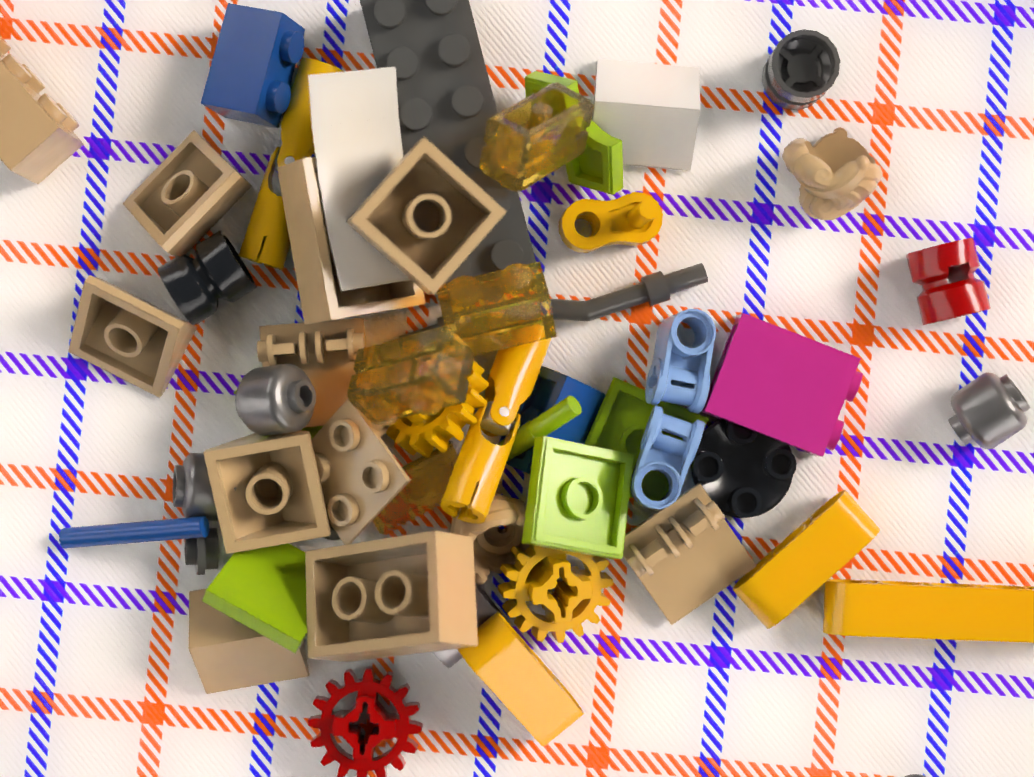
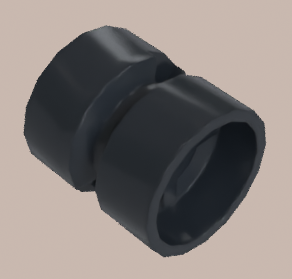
(210, 276)

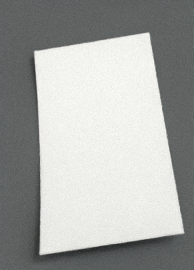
(354, 151)

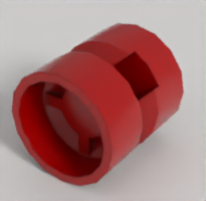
(953, 262)

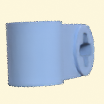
(682, 365)
(665, 455)

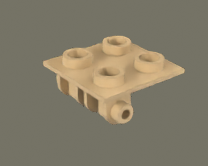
(322, 351)
(355, 471)
(686, 554)

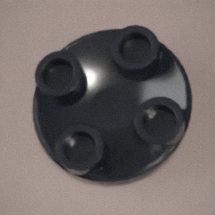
(742, 469)

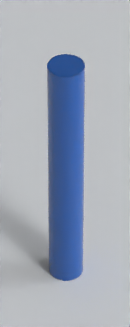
(134, 532)

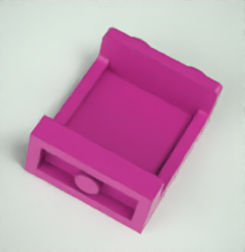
(783, 385)

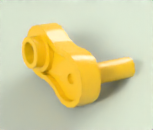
(623, 221)

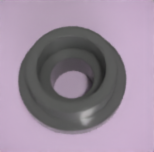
(202, 552)

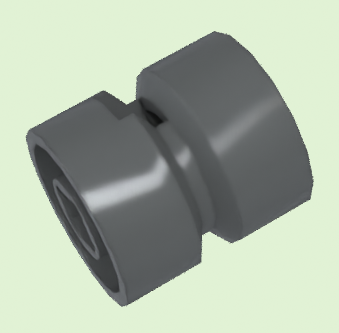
(800, 69)

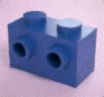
(253, 65)

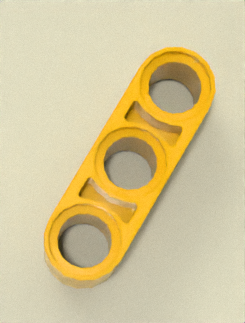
(806, 559)
(521, 680)

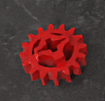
(341, 724)

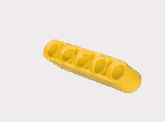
(929, 610)

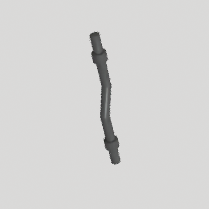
(653, 289)

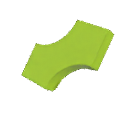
(602, 160)

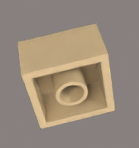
(426, 216)

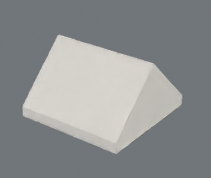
(649, 110)

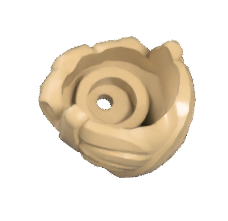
(832, 174)
(491, 543)

